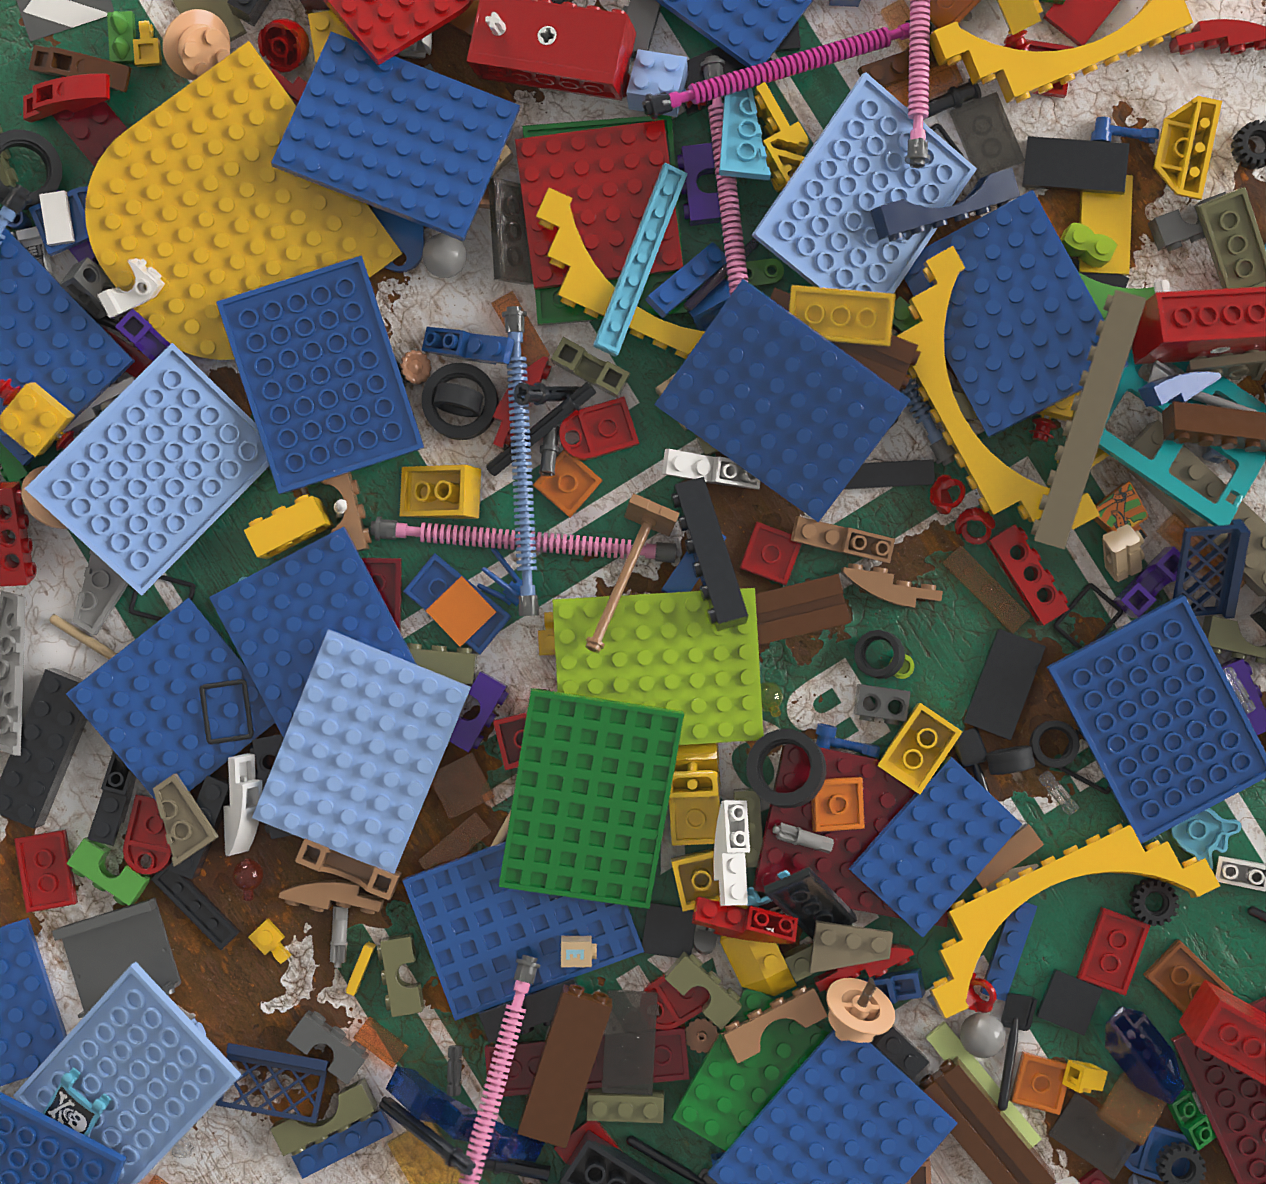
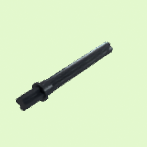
(545, 425)
(452, 1155)

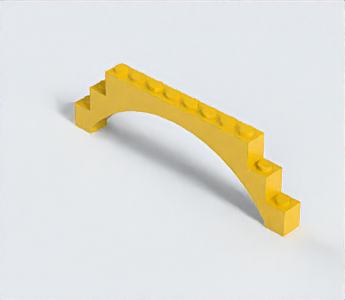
(1030, 71)
(589, 287)
(994, 480)
(1114, 853)

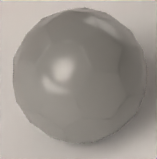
(444, 256)
(982, 1035)

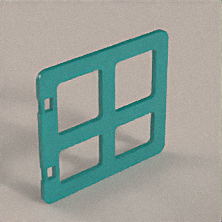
(1157, 470)

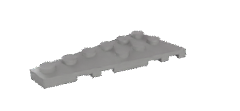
(98, 595)
(11, 670)

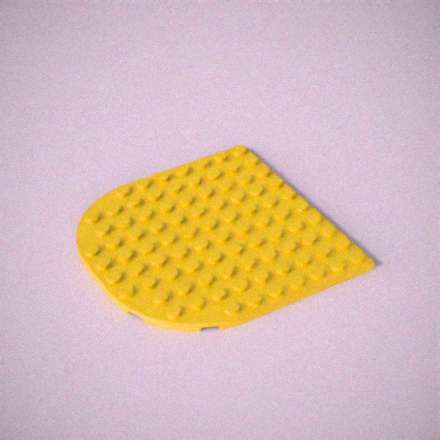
(210, 211)

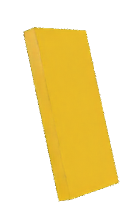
(1110, 217)
(845, 314)

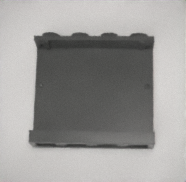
(111, 942)

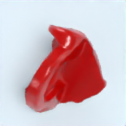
(940, 496)
(977, 515)
(974, 1000)

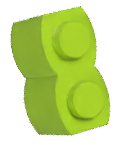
(1090, 247)

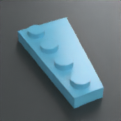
(741, 139)

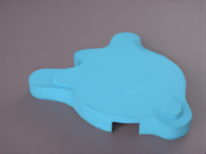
(1204, 834)

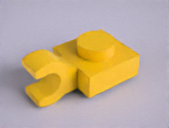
(147, 49)
(546, 637)
(268, 938)

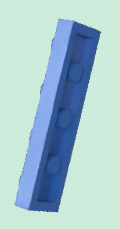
(687, 280)
(1009, 950)
(342, 1144)

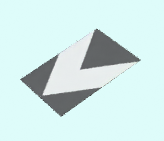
(53, 16)

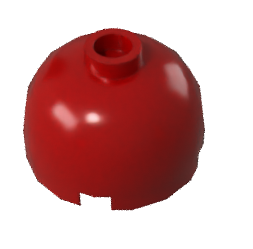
(284, 44)

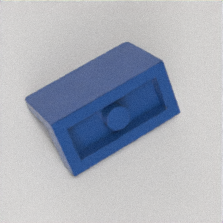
(710, 306)

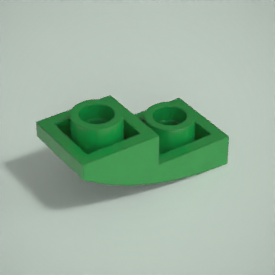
(1191, 1122)

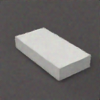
(57, 218)

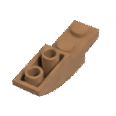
(842, 540)
(880, 585)
(322, 893)

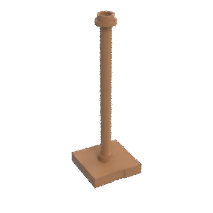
(650, 517)

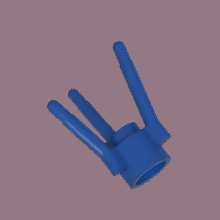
(512, 590)

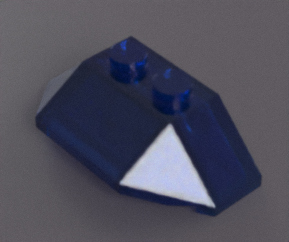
(1143, 1054)

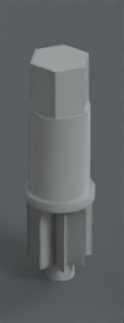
(805, 838)
(339, 936)

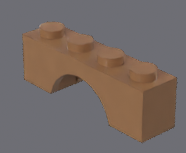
(354, 513)
(368, 877)
(745, 1037)

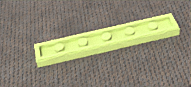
(950, 1046)

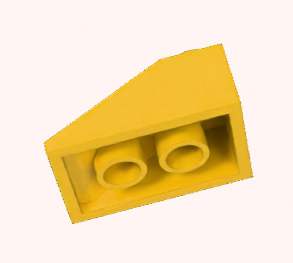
(440, 492)
(919, 748)

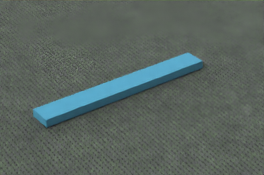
(640, 260)

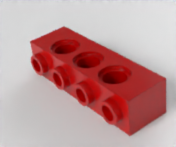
(1014, 569)
(25, 570)

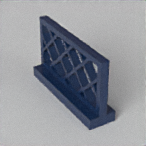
(1230, 567)
(283, 1062)

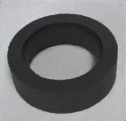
(47, 153)
(450, 372)
(761, 750)

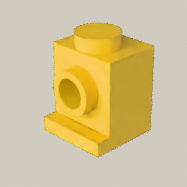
(1084, 1076)

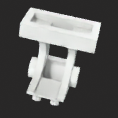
(119, 301)

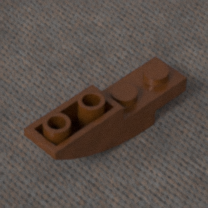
(66, 63)
(893, 68)

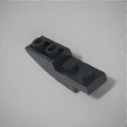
(114, 802)

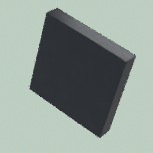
(668, 930)
(1069, 1002)

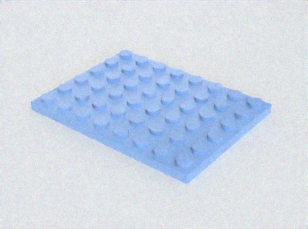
(857, 164)
(153, 469)
(361, 751)
(148, 1063)

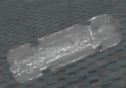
(1239, 690)
(1058, 793)

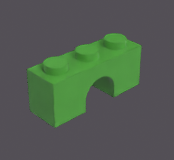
(90, 862)

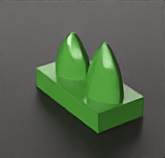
(121, 35)

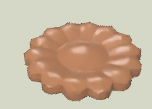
(415, 367)
(701, 1035)

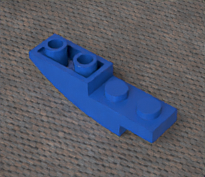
(468, 346)

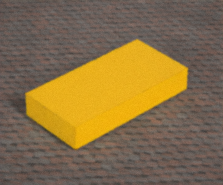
(360, 968)

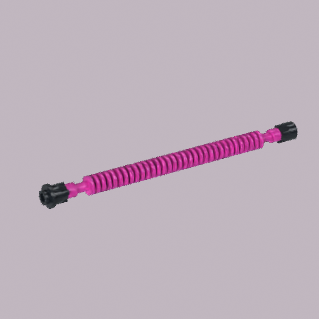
(777, 69)

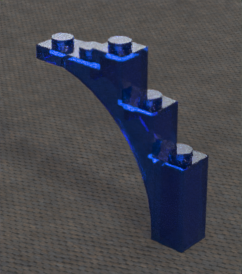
(456, 1119)

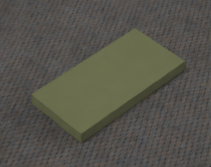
(1234, 240)

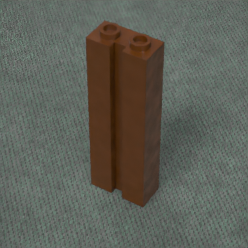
(885, 361)
(800, 609)
(565, 1065)
(984, 1128)

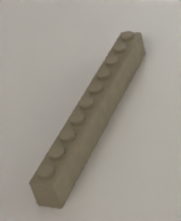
(1089, 418)

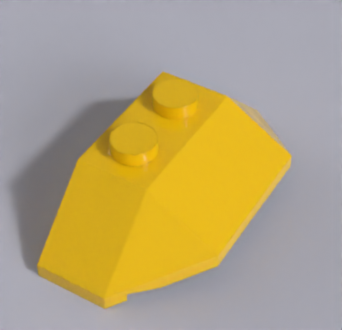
(1187, 146)
(758, 964)

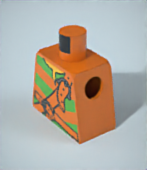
(1121, 508)

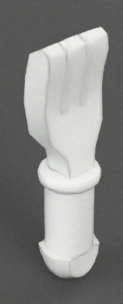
(340, 507)

